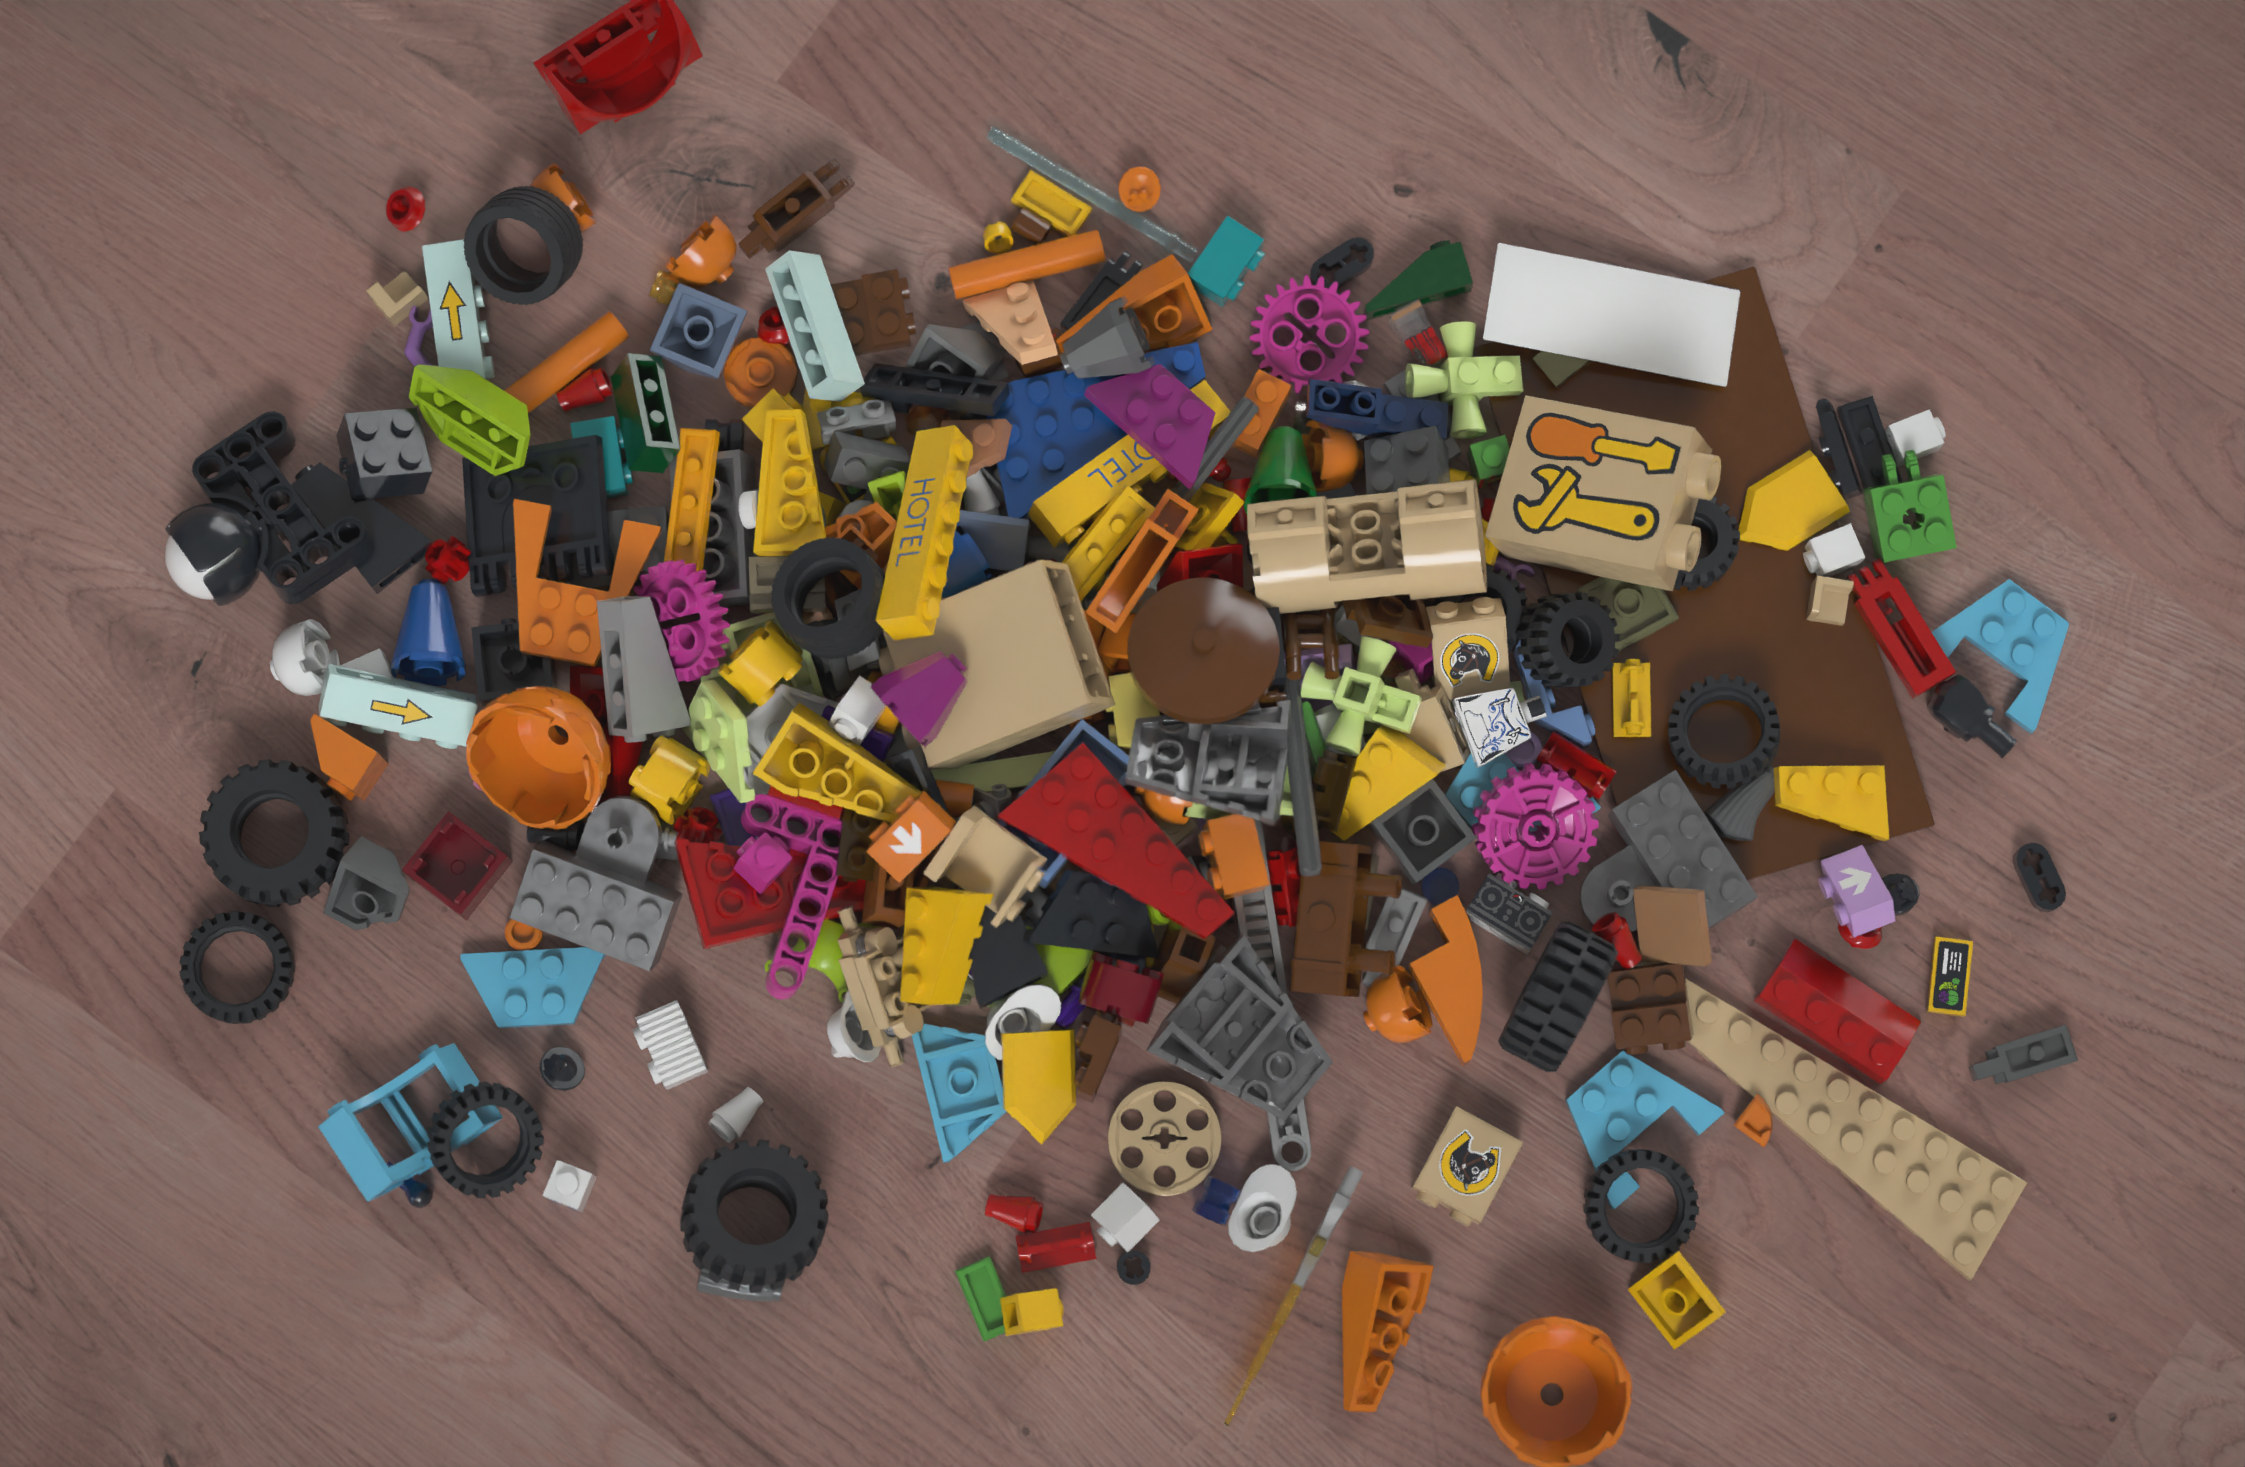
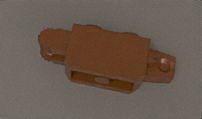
(794, 210)

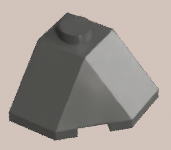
(367, 887)

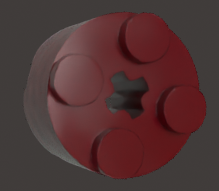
(1120, 988)

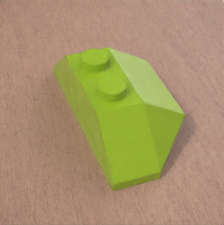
(472, 416)

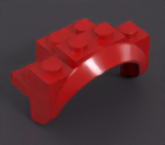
(620, 63)

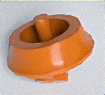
(1139, 189)

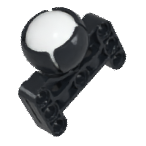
(226, 543)

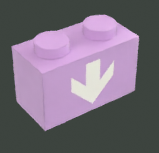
(1857, 891)

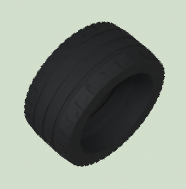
(492, 265)
(798, 577)

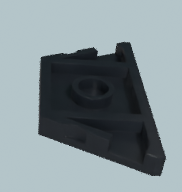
(1093, 917)

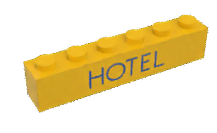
(1084, 494)
(924, 533)

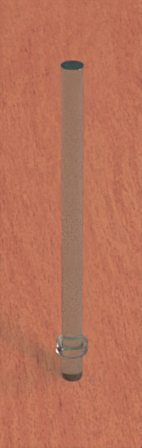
(1171, 241)

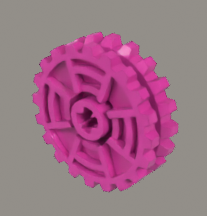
(1514, 806)

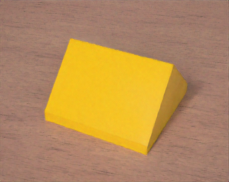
(1676, 1300)

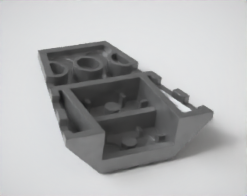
(1218, 765)
(1243, 1034)

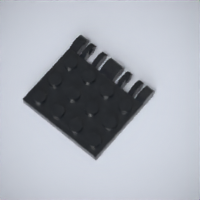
(557, 474)

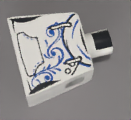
(1496, 722)

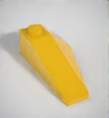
(822, 766)

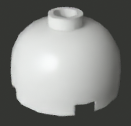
(302, 657)

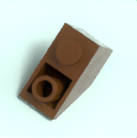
(1181, 959)

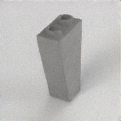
(638, 671)

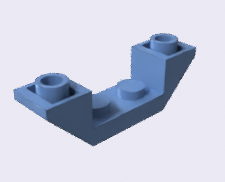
(1569, 723)

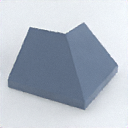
(698, 332)
(998, 537)

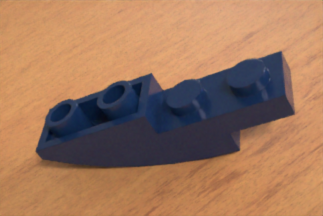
(1370, 412)

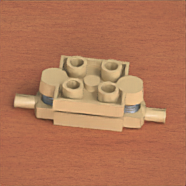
(873, 978)

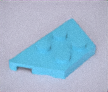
(533, 985)
(959, 1085)

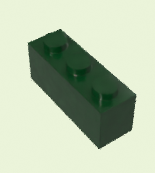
(645, 413)

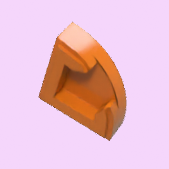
(1756, 1121)

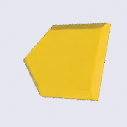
(1791, 504)
(1039, 1079)

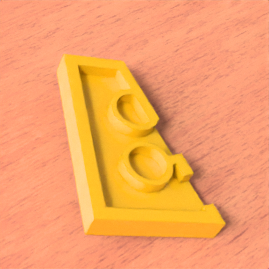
(1837, 794)

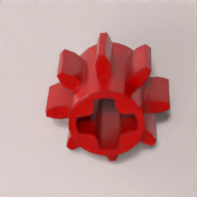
(447, 560)
(698, 826)

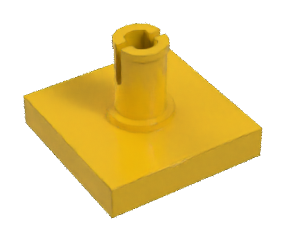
(1214, 514)

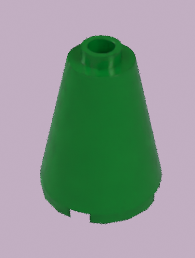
(1281, 469)

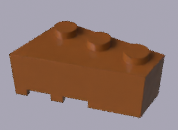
(886, 897)

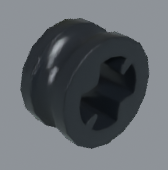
(1145, 1265)

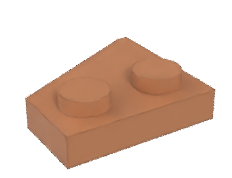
(988, 439)

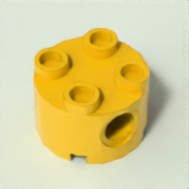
(761, 663)
(669, 778)

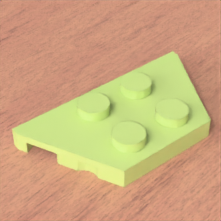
(721, 736)

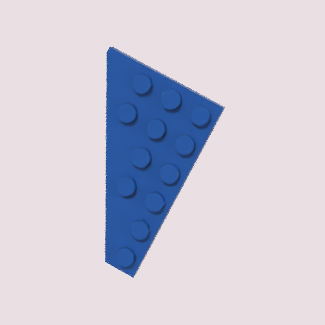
(1063, 430)

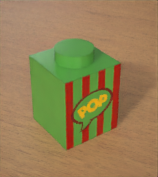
(1488, 460)

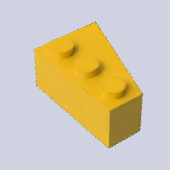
(1383, 776)
(938, 942)

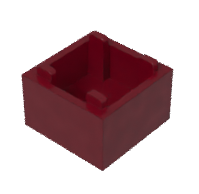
(457, 865)

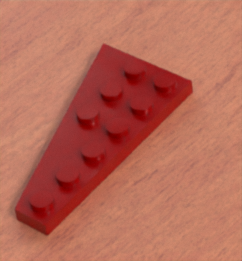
(1105, 831)
(733, 910)

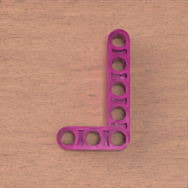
(807, 889)

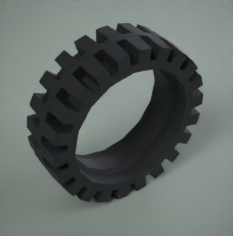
(1712, 691)
(204, 937)
(514, 1169)
(1685, 1210)

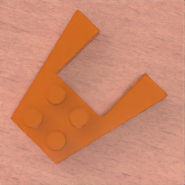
(561, 617)

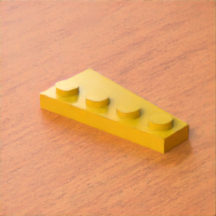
(788, 488)

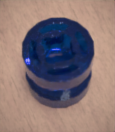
(1216, 1201)

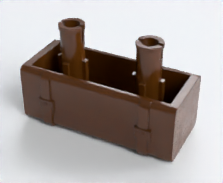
(1333, 922)

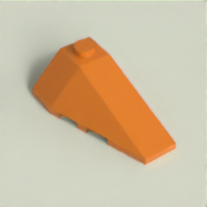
(1163, 303)
(1377, 1308)

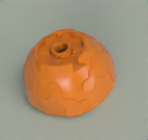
(532, 767)
(1592, 1386)

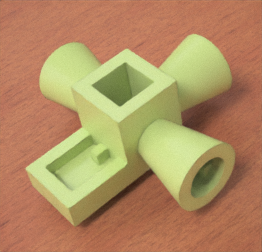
(1465, 379)
(1362, 697)

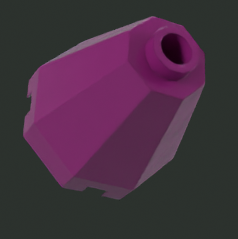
(923, 693)

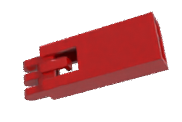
(1905, 643)

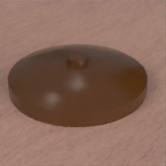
(1203, 650)

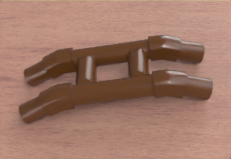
(1327, 640)

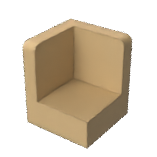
(397, 297)
(1828, 600)

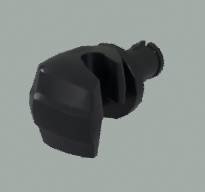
(1967, 714)

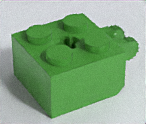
(1889, 502)

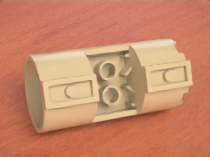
(1368, 546)

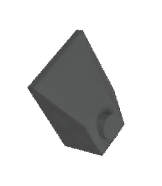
(955, 353)

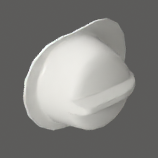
(1024, 1011)
(847, 1035)
(1263, 1209)

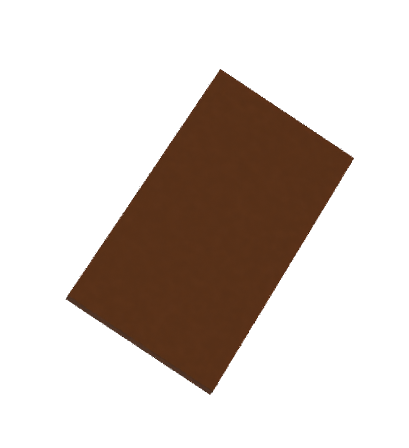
(1752, 621)

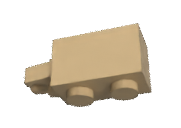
(1435, 722)

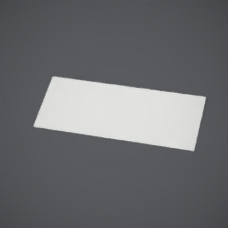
(1611, 314)

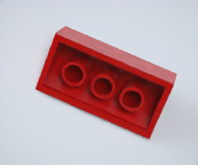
(1838, 1012)

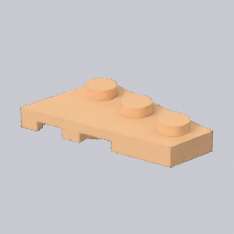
(1016, 319)

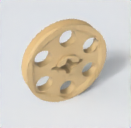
(1175, 1121)

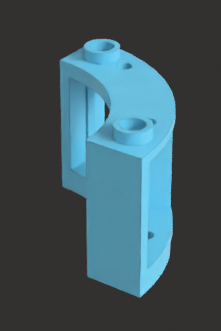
(357, 1150)

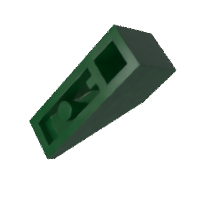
(1430, 278)

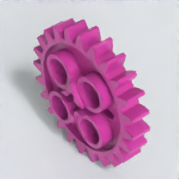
(1332, 311)
(682, 591)

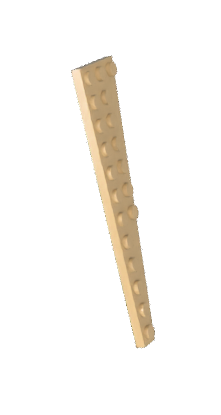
(1905, 1164)

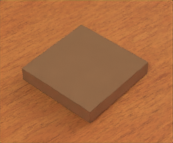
(1672, 925)

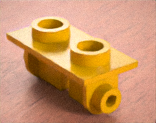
(1631, 699)

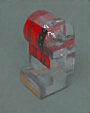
(1417, 336)

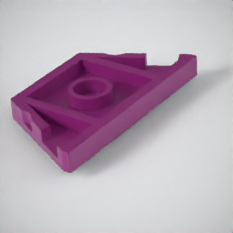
(1159, 417)

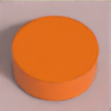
(522, 936)

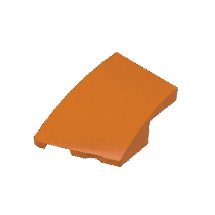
(869, 529)

